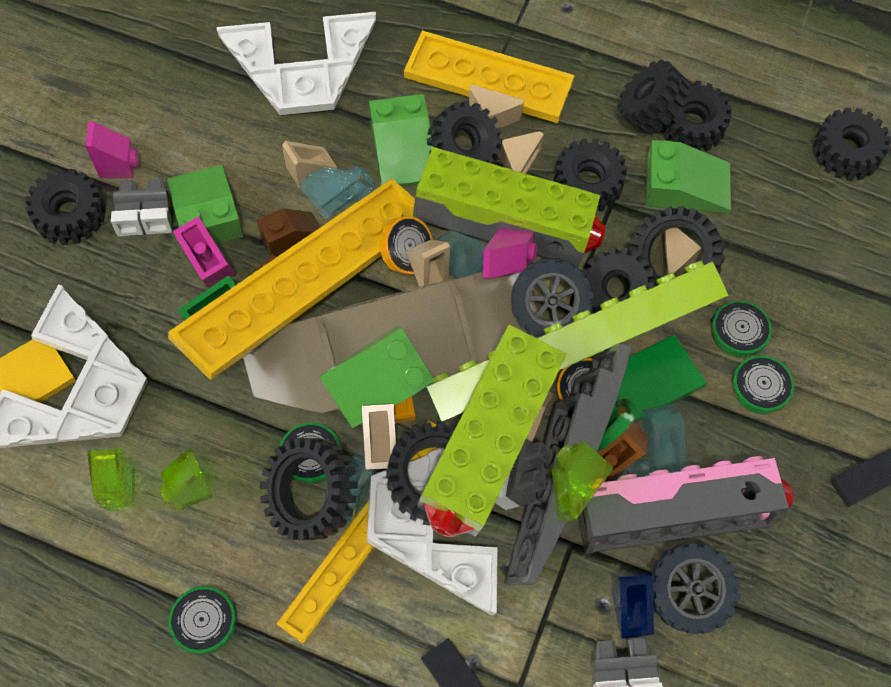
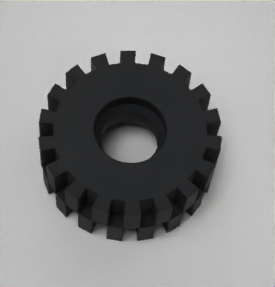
(653, 96)
(707, 105)
(474, 123)
(595, 159)
(846, 159)
(57, 191)
(617, 263)

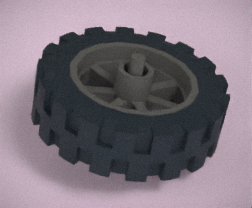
(533, 274)
(725, 583)

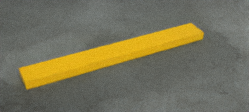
(332, 576)

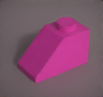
(111, 152)
(203, 252)
(508, 252)

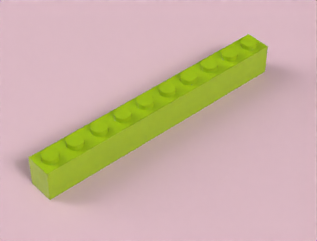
(598, 331)

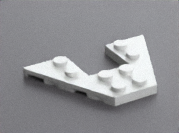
(306, 84)
(101, 396)
(458, 568)

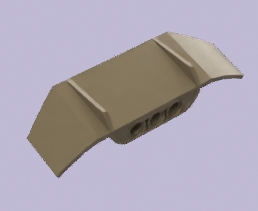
(443, 320)

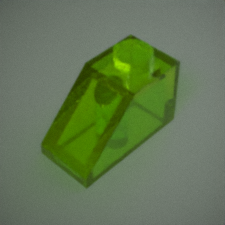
(111, 478)
(577, 478)
(184, 482)

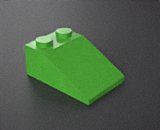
(400, 138)
(686, 178)
(209, 197)
(377, 374)

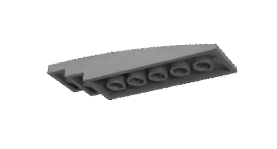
(573, 421)

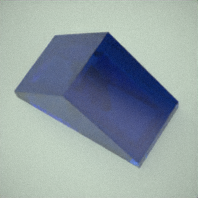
(634, 605)

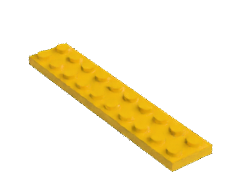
(290, 283)

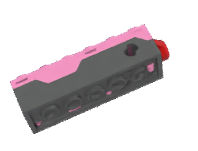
(684, 504)

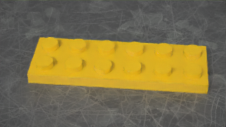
(457, 65)

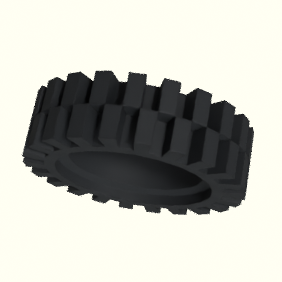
(679, 218)
(398, 462)
(338, 493)

